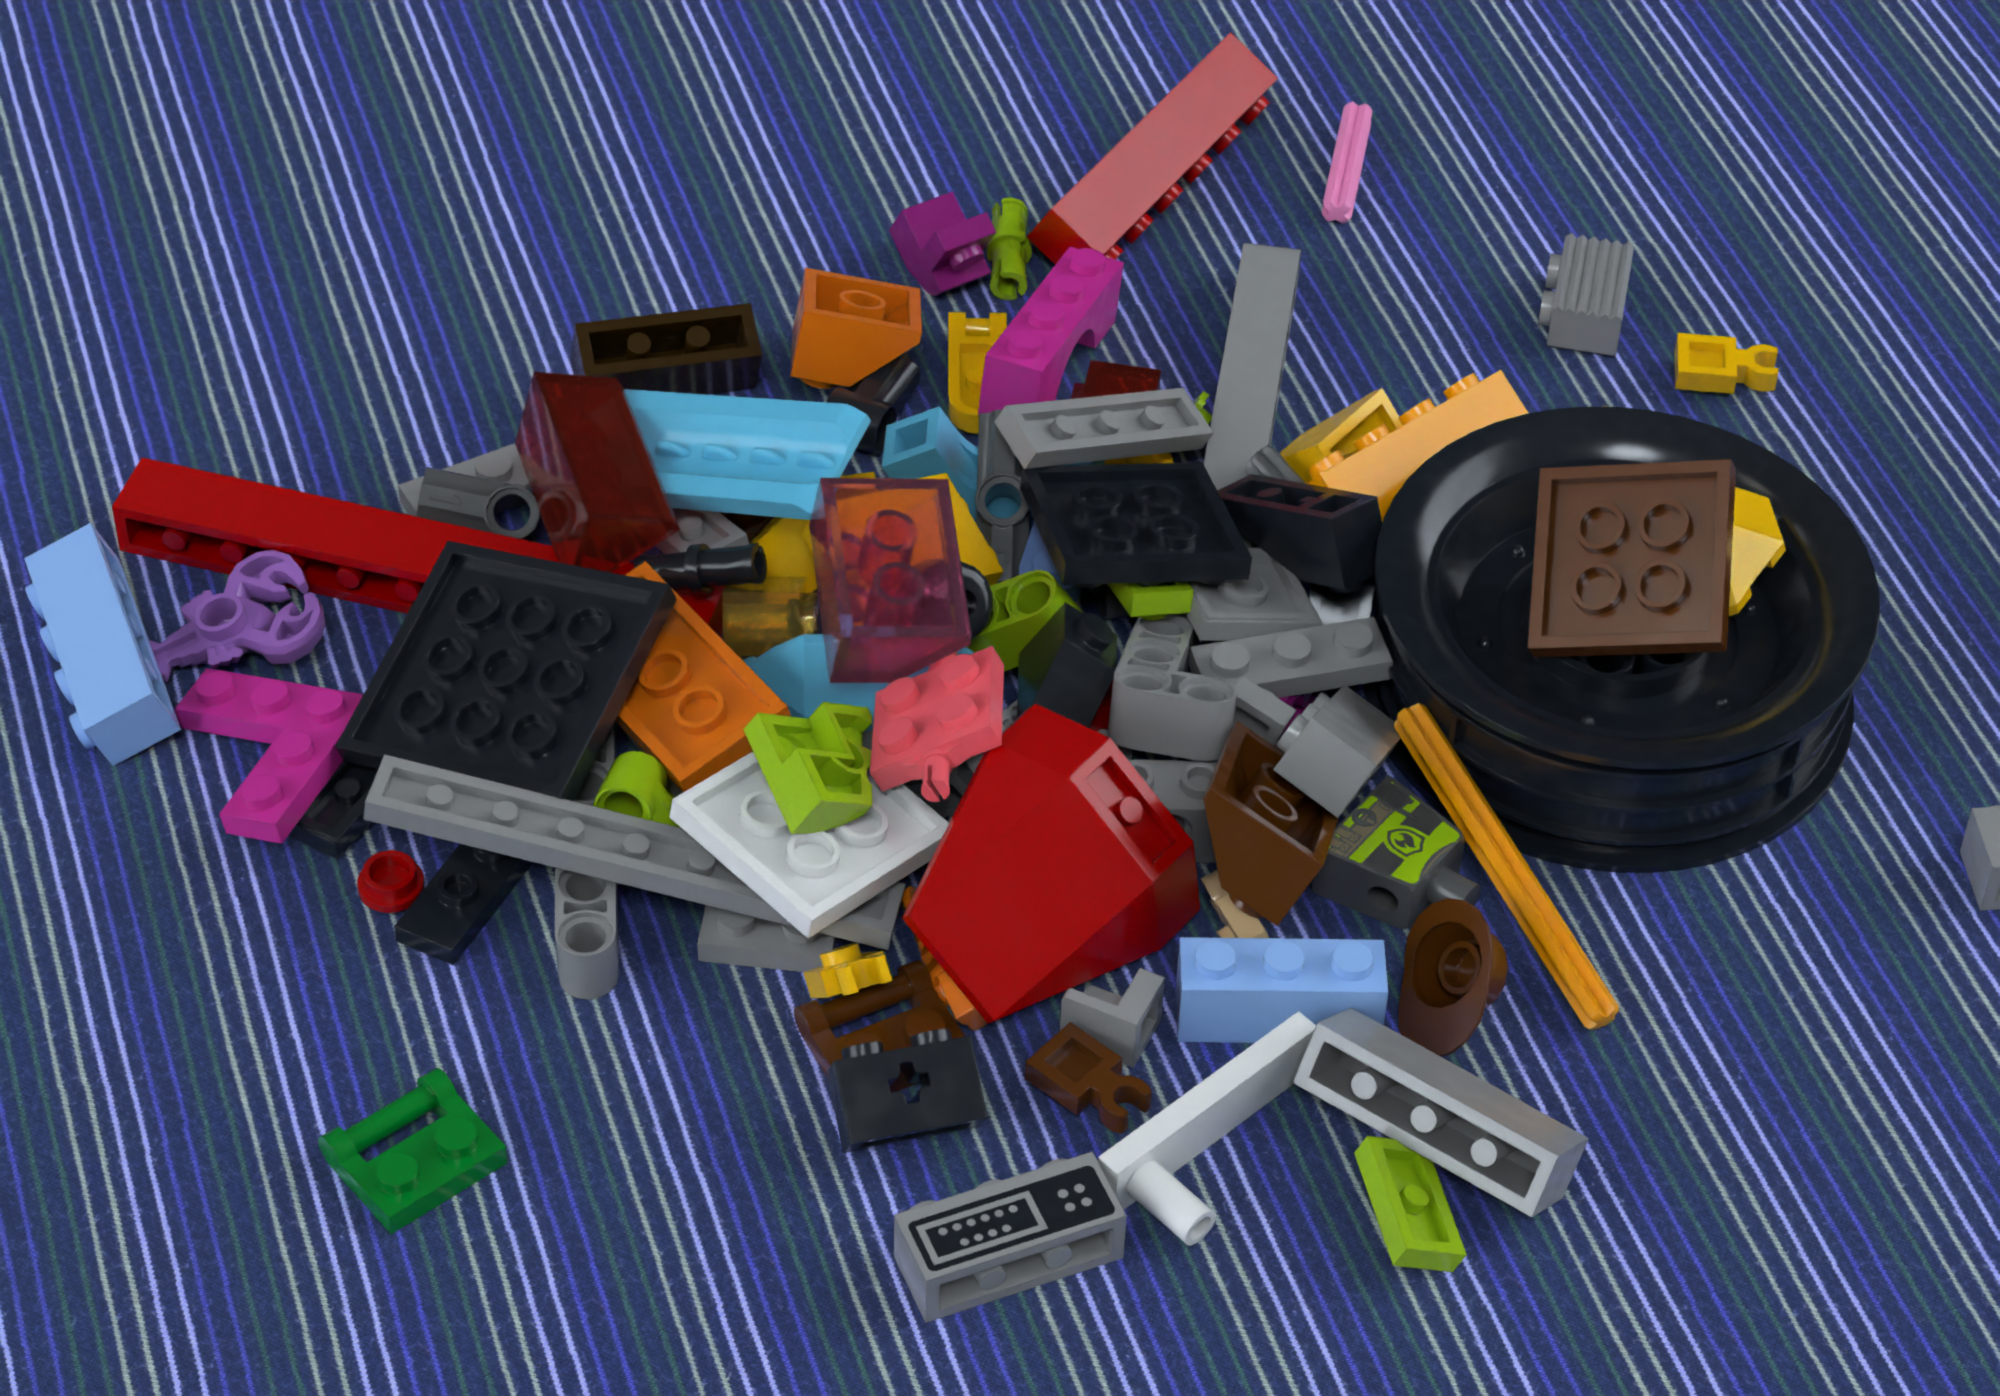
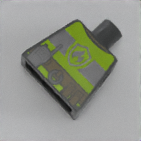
(1394, 858)

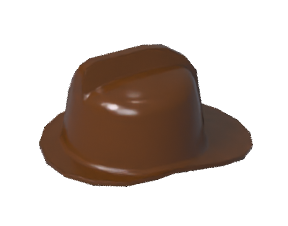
(1449, 975)

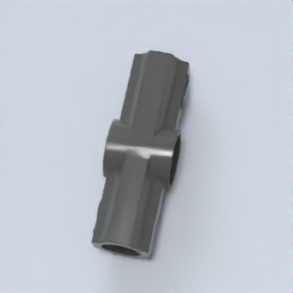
(996, 476)

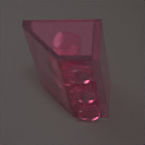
(887, 577)

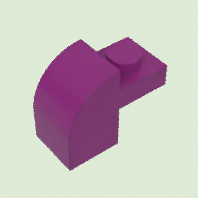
(941, 244)

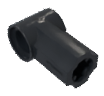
(881, 398)

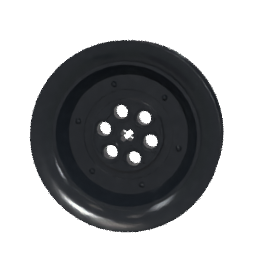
(1620, 753)

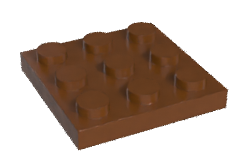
(1632, 559)

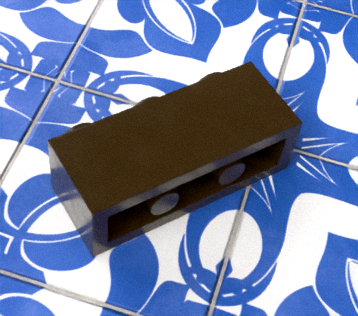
(673, 351)

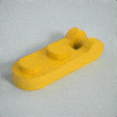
(967, 345)

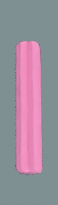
(1347, 162)

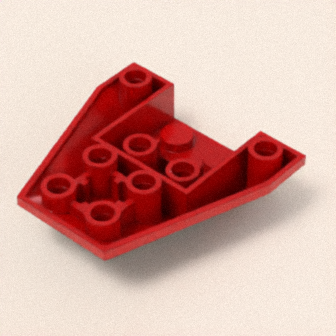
(1052, 869)

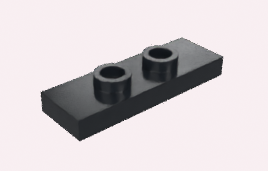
(459, 902)

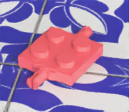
(937, 721)

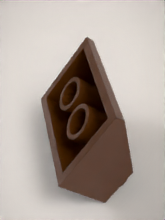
(1263, 828)

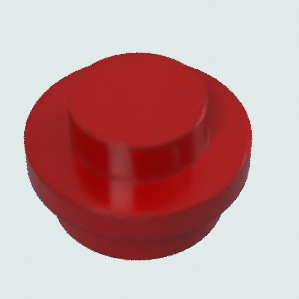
(390, 881)

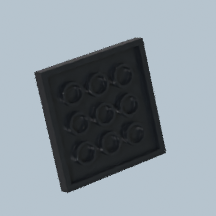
(509, 669)

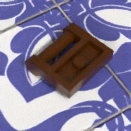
(910, 984)

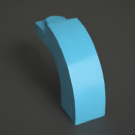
(933, 446)

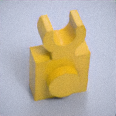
(1716, 364)
(847, 971)

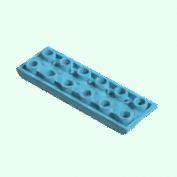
(746, 450)

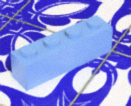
(100, 646)

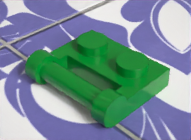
(424, 1166)

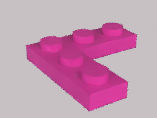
(297, 722)

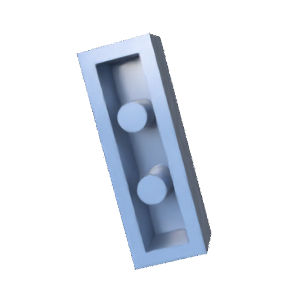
(1252, 985)

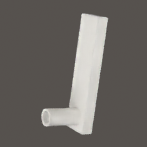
(1144, 1160)

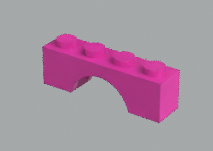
(1068, 308)

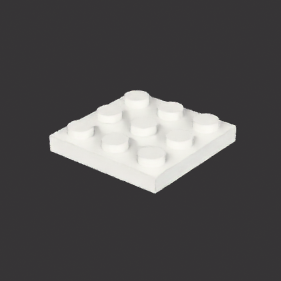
(807, 875)

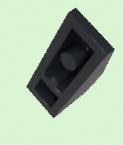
(1309, 529)

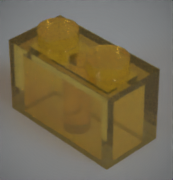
(767, 614)

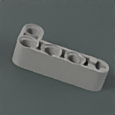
(1159, 700)

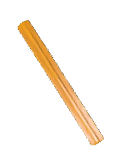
(1506, 867)

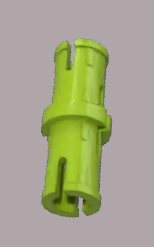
(1009, 249)

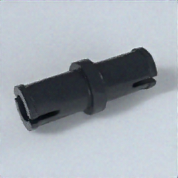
(706, 568)

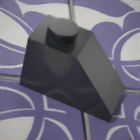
(1068, 665)

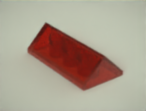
(591, 471)

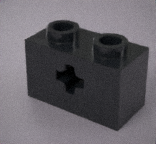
(874, 1117)

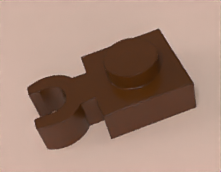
(1084, 1072)

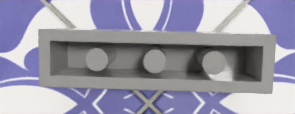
(1440, 1111)

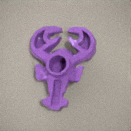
(235, 623)

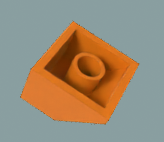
(851, 327)

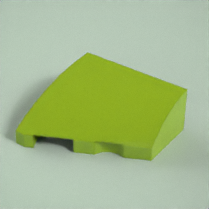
(815, 765)

